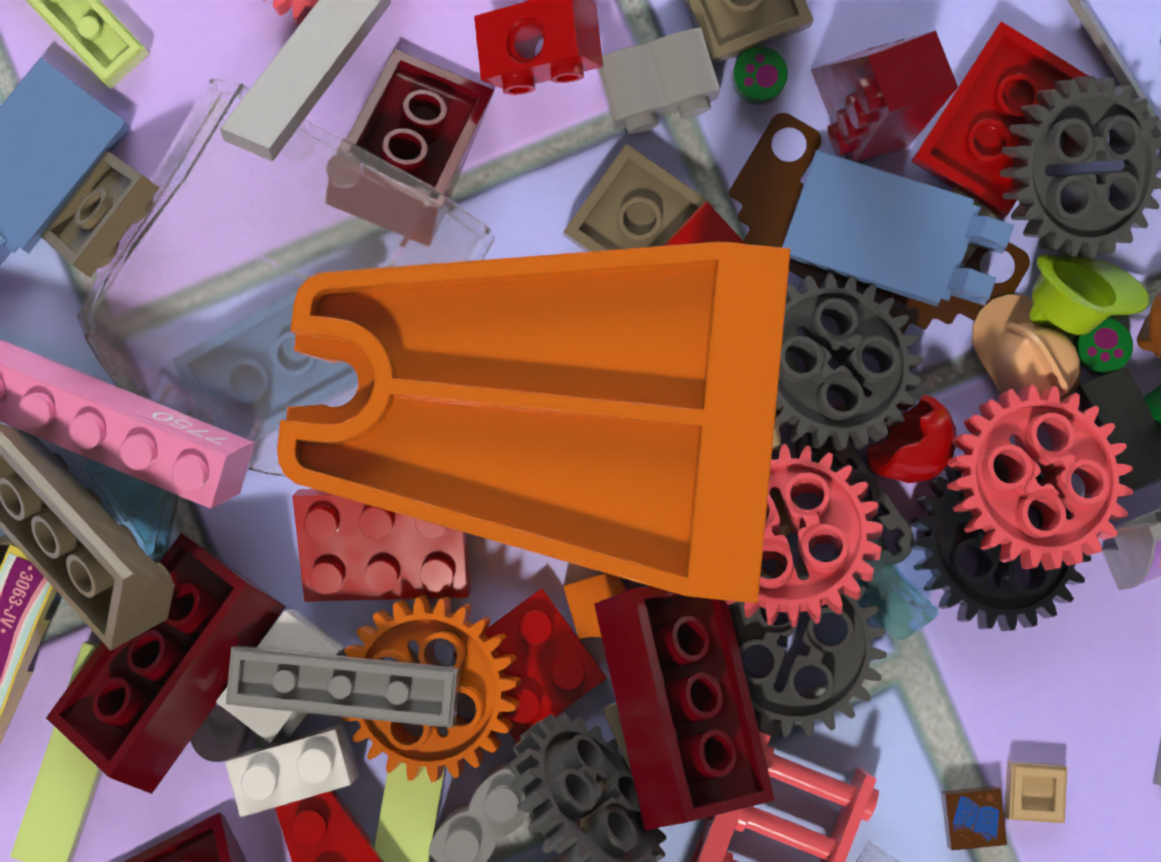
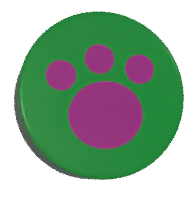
(759, 75)
(1104, 348)

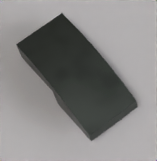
(1134, 424)

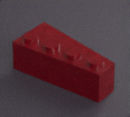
(884, 95)

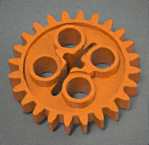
(480, 678)

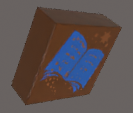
(974, 818)

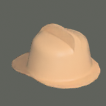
(1022, 352)

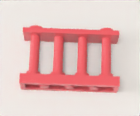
(857, 803)

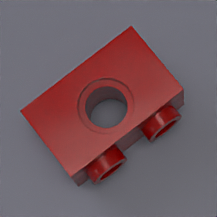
(510, 36)

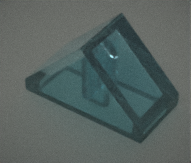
(137, 505)

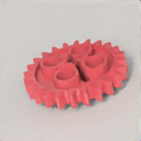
(1003, 507)
(836, 521)

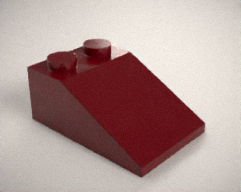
(422, 120)

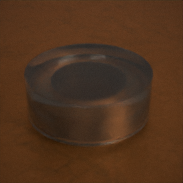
(220, 736)

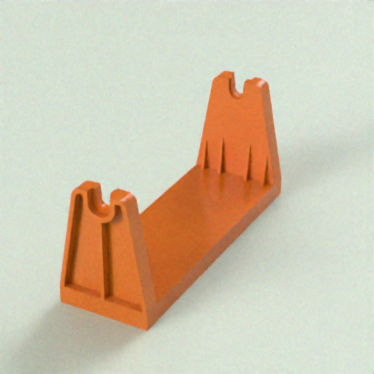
(559, 404)

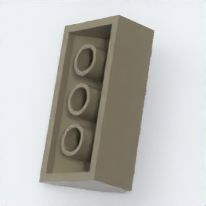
(78, 543)

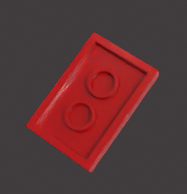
(975, 124)
(374, 553)

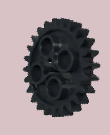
(1009, 601)

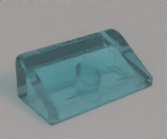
(899, 604)

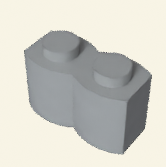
(658, 80)
(474, 826)

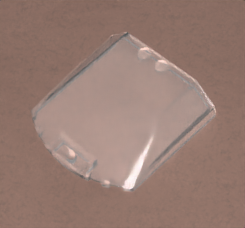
(211, 274)

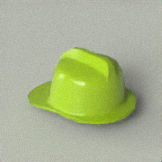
(1083, 293)

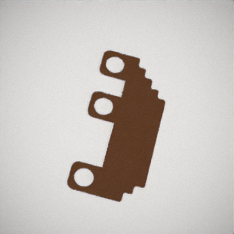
(769, 198)

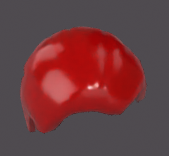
(917, 446)

